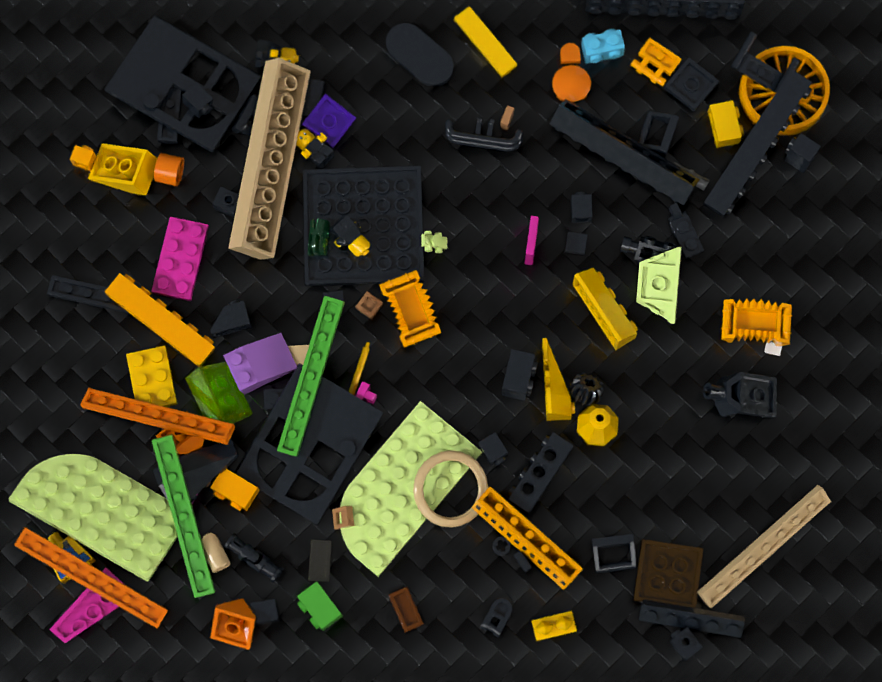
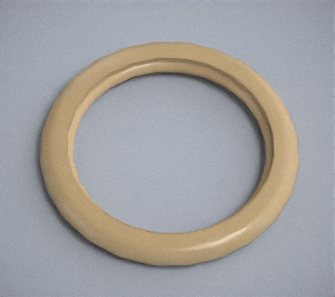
(419, 484)

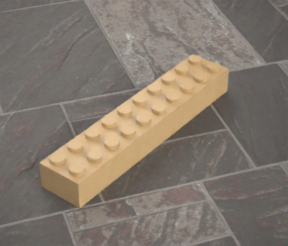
(269, 159)

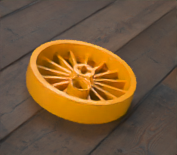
(747, 85)

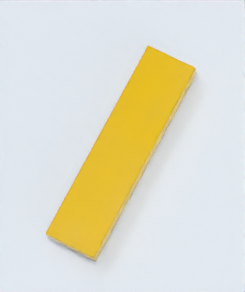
(485, 41)

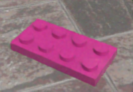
(180, 259)

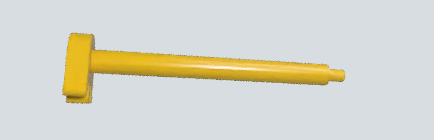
(359, 369)

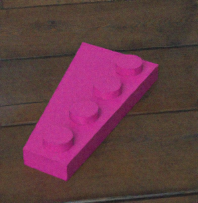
(83, 613)

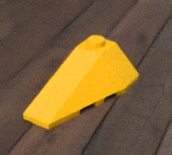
(556, 393)

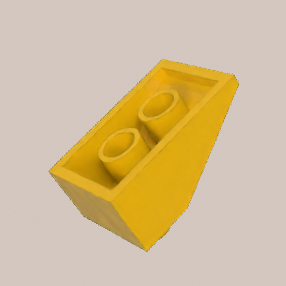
(124, 168)

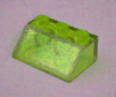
(218, 393)

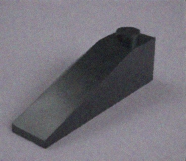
(202, 466)

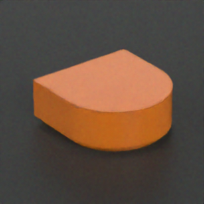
(570, 54)

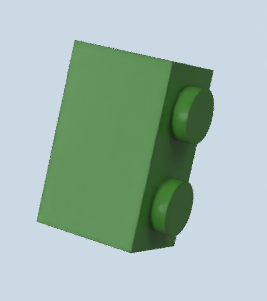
(319, 606)

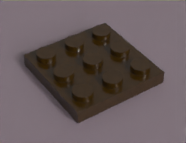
(668, 573)

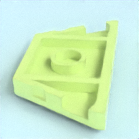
(659, 283)

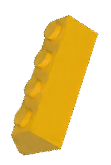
(604, 307)

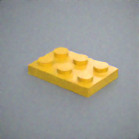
(152, 376)

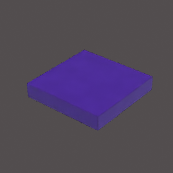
(329, 119)

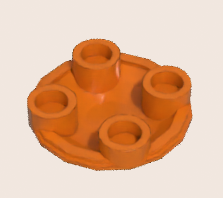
(571, 83)

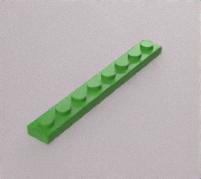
(310, 376)
(183, 516)

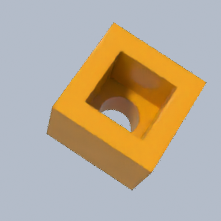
(83, 157)

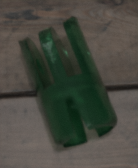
(318, 237)

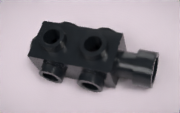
(638, 248)

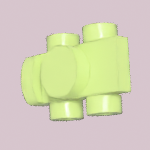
(434, 241)

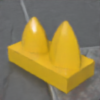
(554, 626)

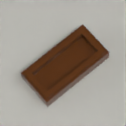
(406, 609)

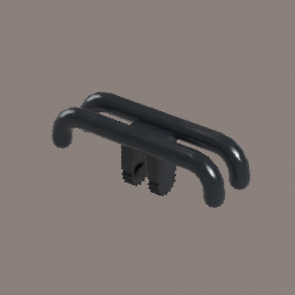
(483, 141)

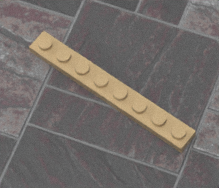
(764, 546)

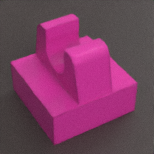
(365, 394)

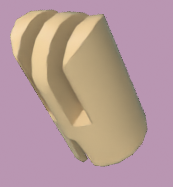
(214, 553)

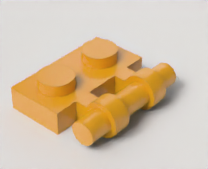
(660, 58)

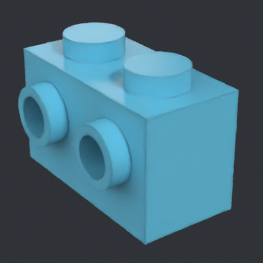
(602, 46)

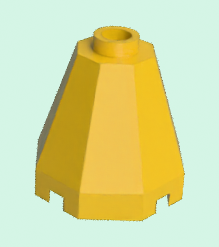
(597, 432)

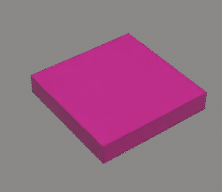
(531, 240)

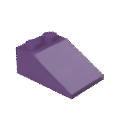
(260, 362)

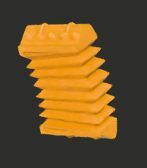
(411, 308)
(757, 321)

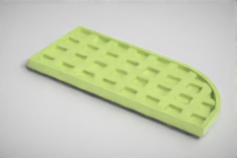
(383, 490)
(100, 510)

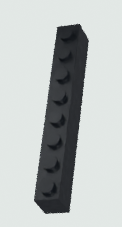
(757, 143)
(624, 152)

